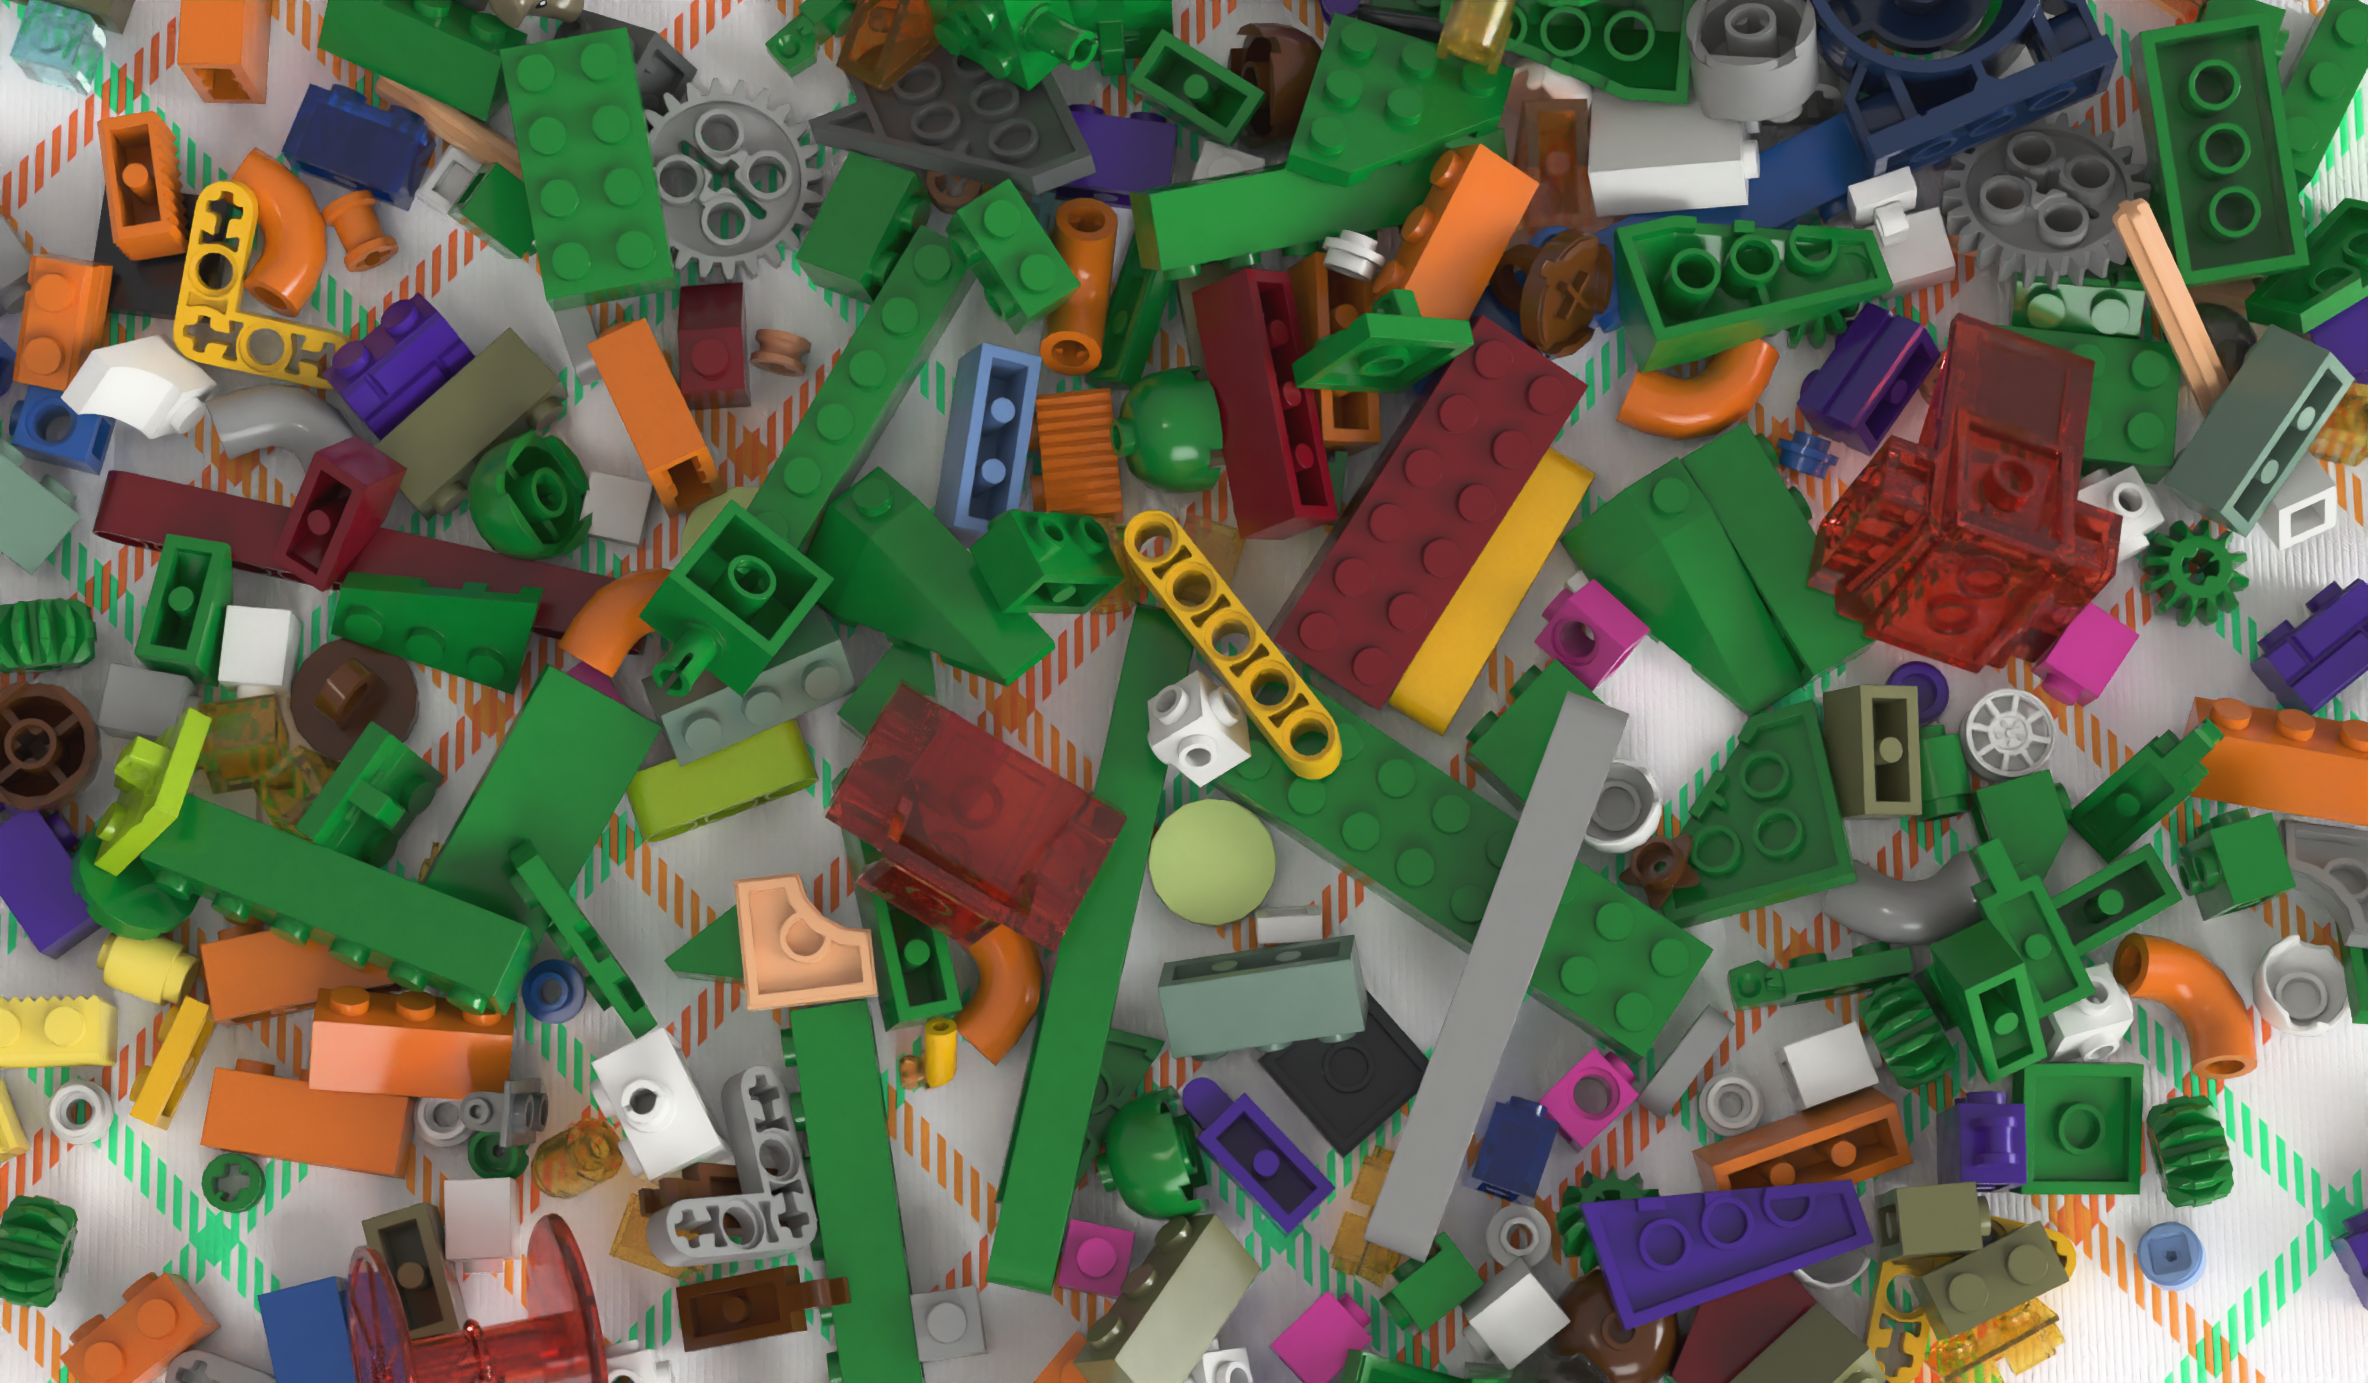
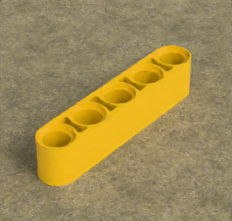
(1491, 594)
(1218, 617)

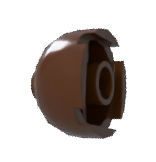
(1283, 66)
(45, 747)
(1594, 1330)

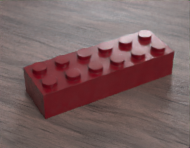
(1425, 513)

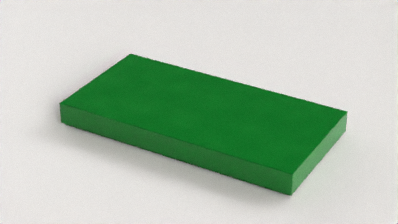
(547, 783)

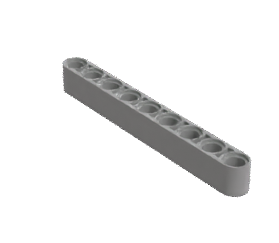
(1496, 977)

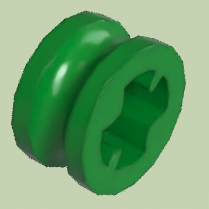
(220, 1169)

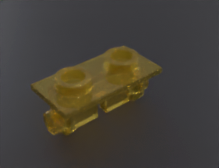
(1351, 1252)
(2020, 1335)

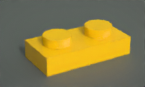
(184, 1039)

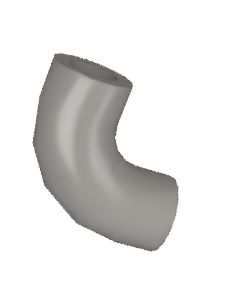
(277, 418)
(1907, 910)

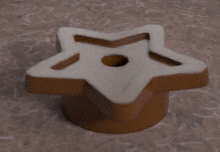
(1645, 861)

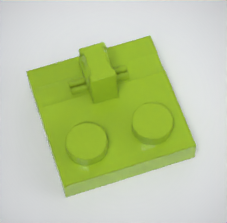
(151, 788)

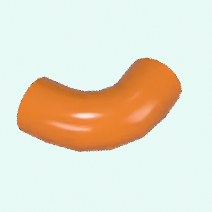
(292, 235)
(1076, 331)
(1704, 402)
(610, 620)
(1005, 992)
(2198, 995)

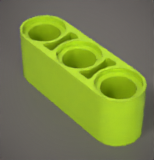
(722, 784)

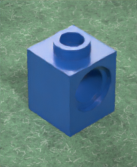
(82, 447)

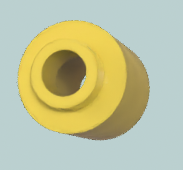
(149, 969)

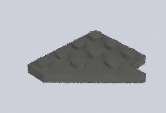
(963, 124)

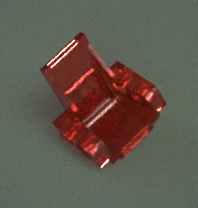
(1978, 528)
(969, 825)

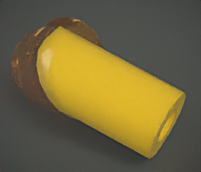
(936, 1062)

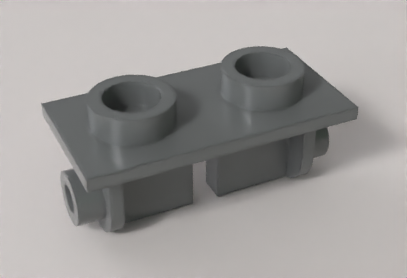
(513, 1114)

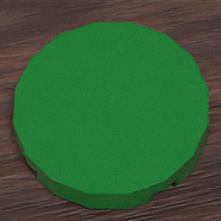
(129, 902)

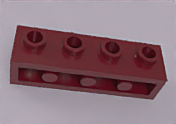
(1259, 405)

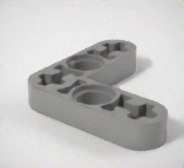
(755, 1207)

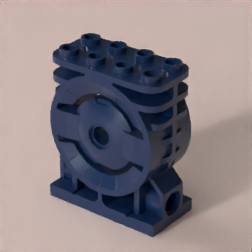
(2066, 51)

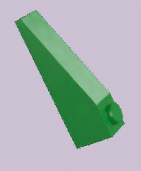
(1615, 45)
(1719, 286)
(1679, 574)
(917, 583)

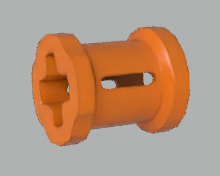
(360, 231)

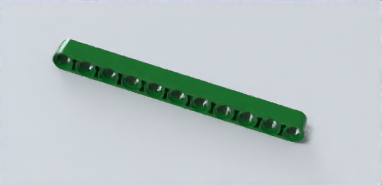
(1087, 975)

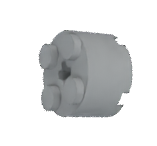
(1753, 58)

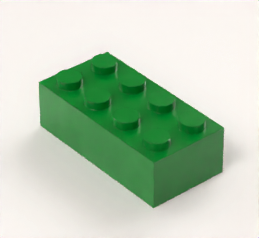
(2219, 149)
(588, 169)

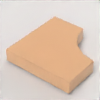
(794, 951)

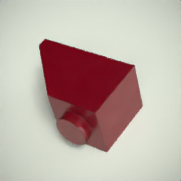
(713, 346)
(337, 510)

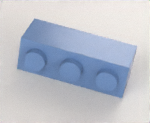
(986, 439)

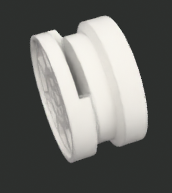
(2007, 735)

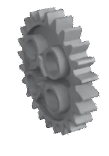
(760, 140)
(2042, 201)

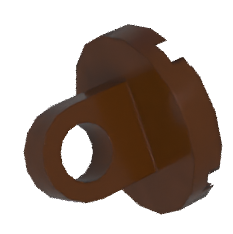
(1561, 292)
(345, 690)

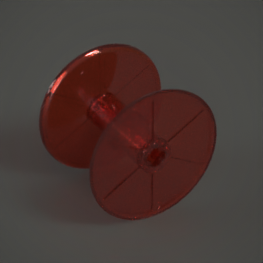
(553, 1345)

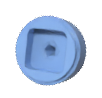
(2171, 1256)

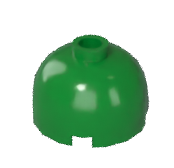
(1169, 430)
(530, 498)
(1153, 1158)

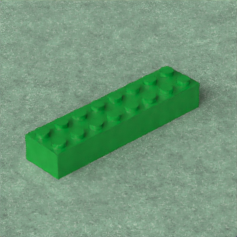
(1437, 858)

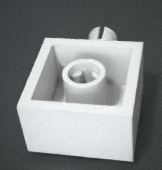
(659, 1108)

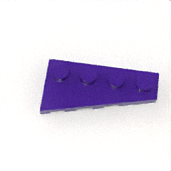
(1706, 1245)

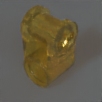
(1477, 32)

